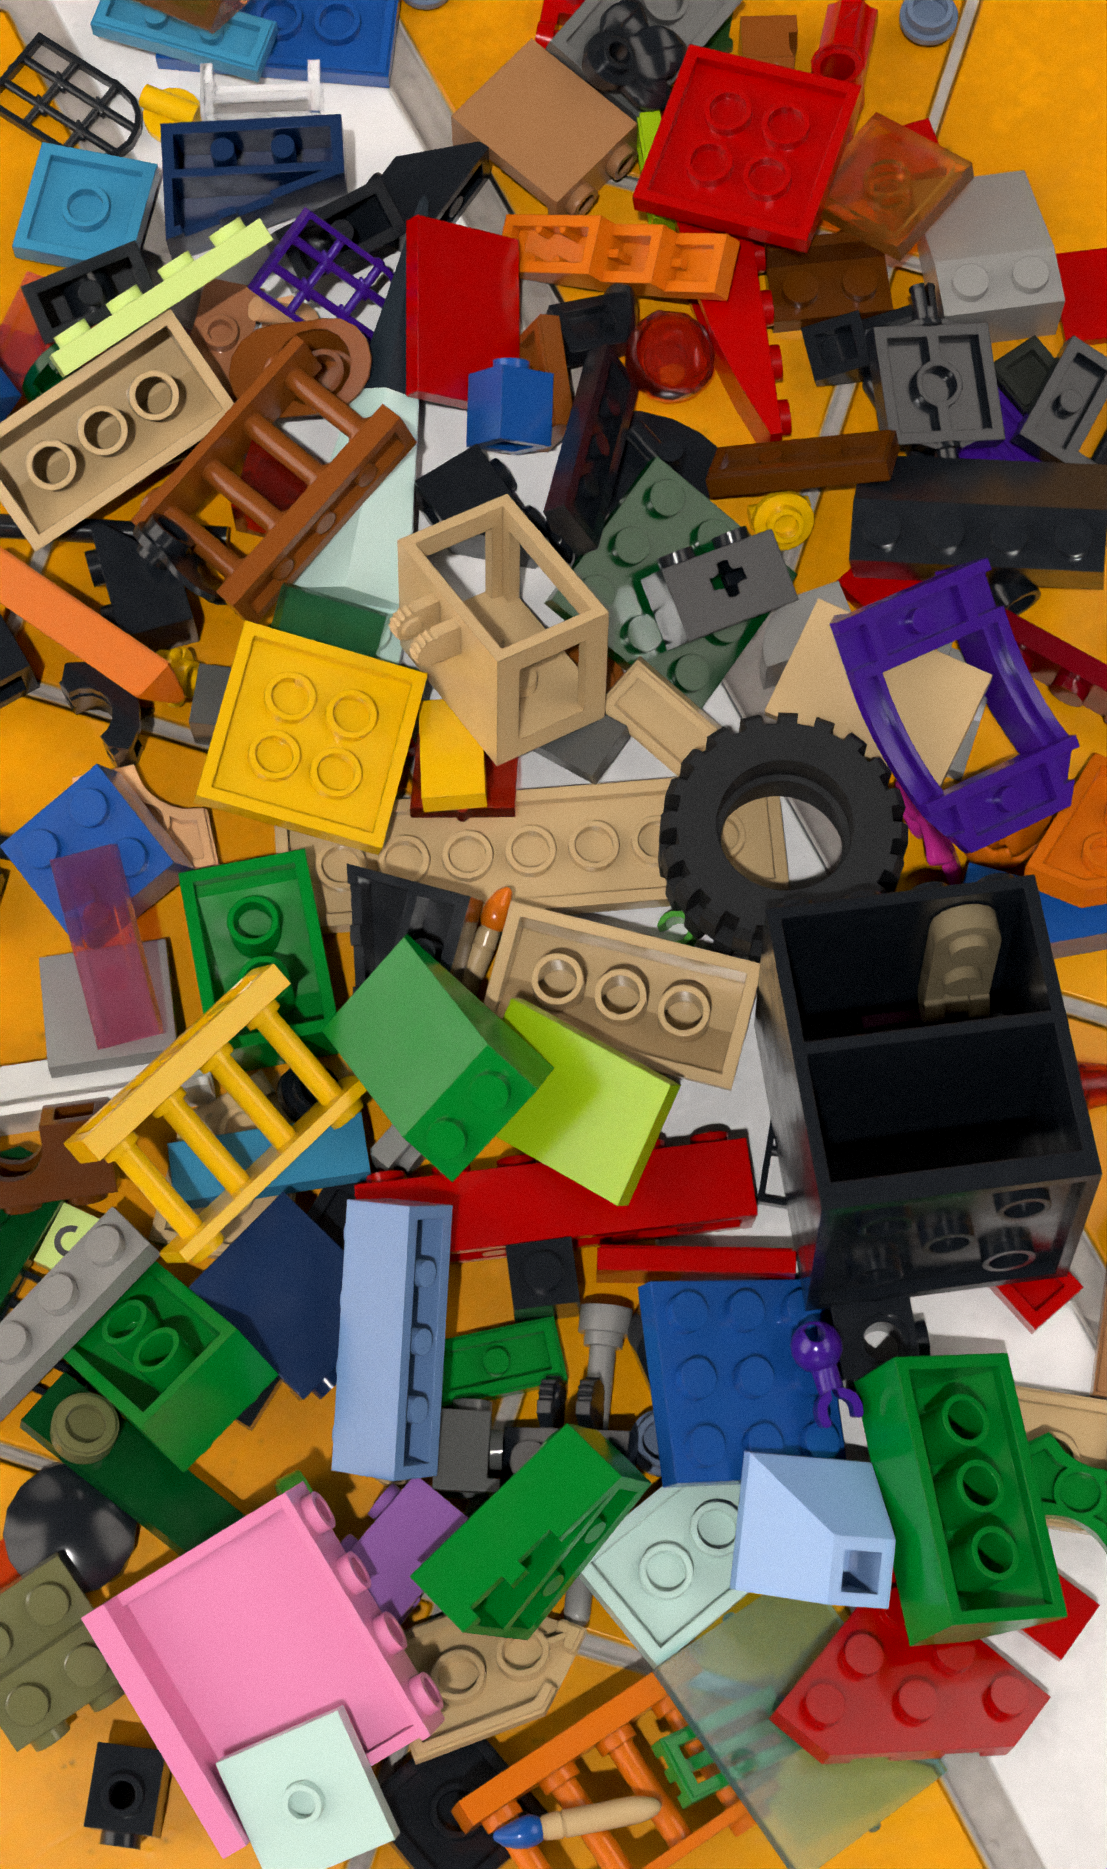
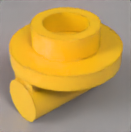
(167, 106)
(786, 514)

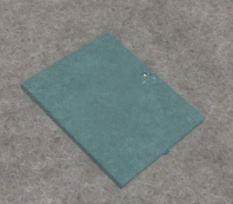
(729, 1690)

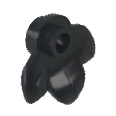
(633, 56)
(169, 547)

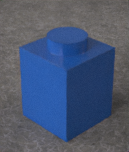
(510, 407)

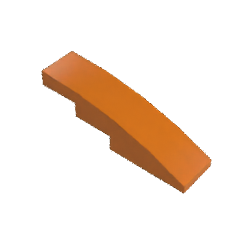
(599, 253)

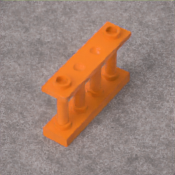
(555, 1772)

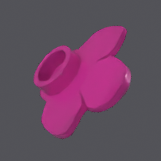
(938, 847)

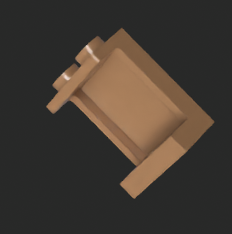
(549, 130)

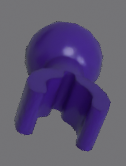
(821, 1360)

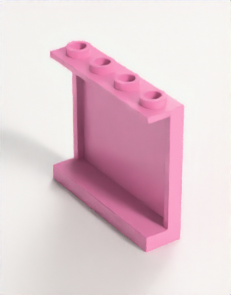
(256, 1640)

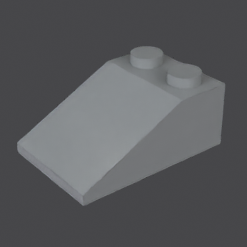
(995, 260)

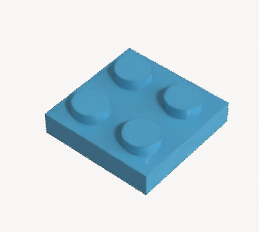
(83, 205)

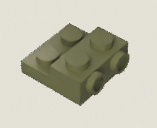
(48, 1656)

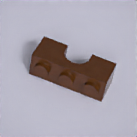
(53, 1170)

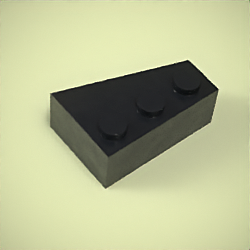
(392, 907)

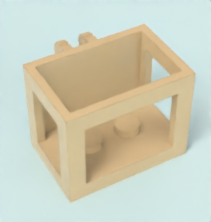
(491, 652)

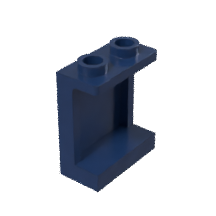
(282, 1295)

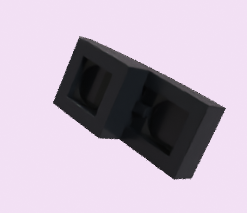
(839, 344)

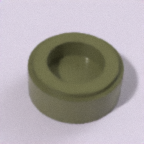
(84, 1428)

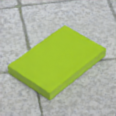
(593, 1111)

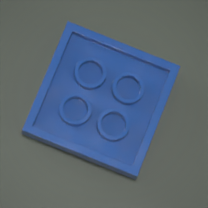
(729, 1377)

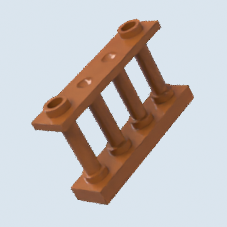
(332, 491)

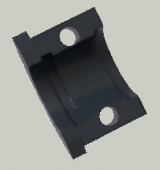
(91, 690)

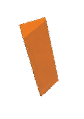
(86, 633)

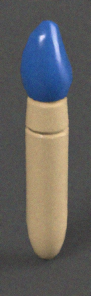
(576, 1821)

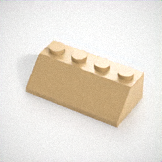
(106, 428)
(638, 993)

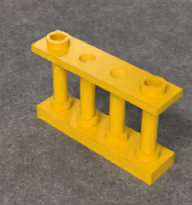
(159, 1092)

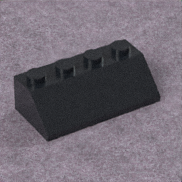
(1028, 517)

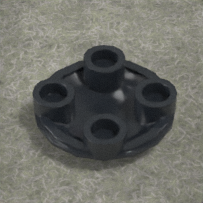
(69, 1517)

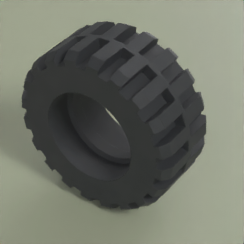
(763, 763)

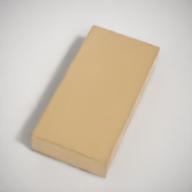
(658, 714)

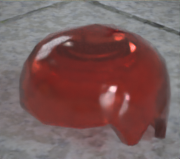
(669, 356)

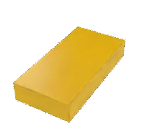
(449, 761)

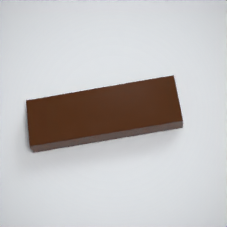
(803, 463)

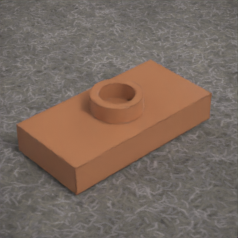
(222, 325)

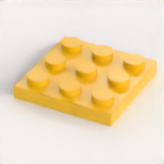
(311, 738)

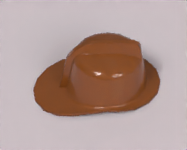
(334, 343)

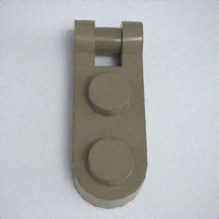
(959, 963)

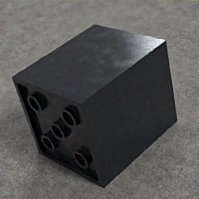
(913, 1144)

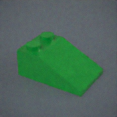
(256, 917)
(435, 1057)
(171, 1365)

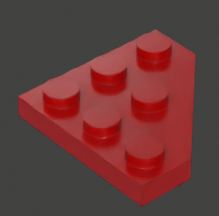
(902, 1701)

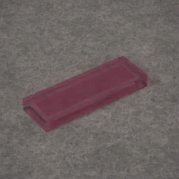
(107, 946)

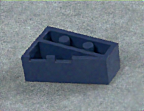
(247, 172)

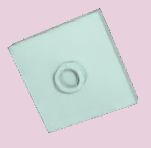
(308, 1795)

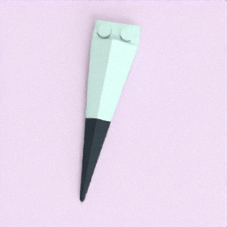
(363, 555)

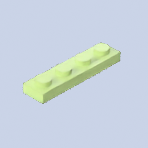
(180, 279)

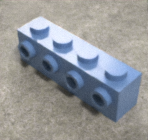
(391, 1338)

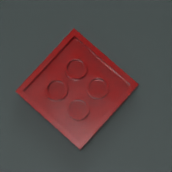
(748, 148)

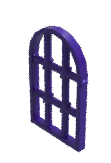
(326, 265)

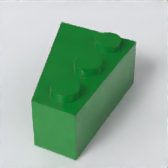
(533, 1536)

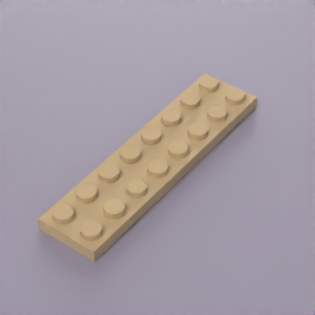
(560, 852)

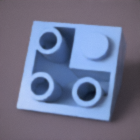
(812, 1531)

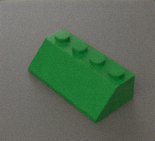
(960, 1497)

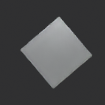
(68, 1026)

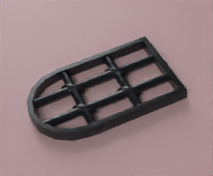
(61, 83)

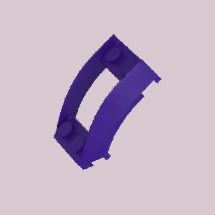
(924, 618)

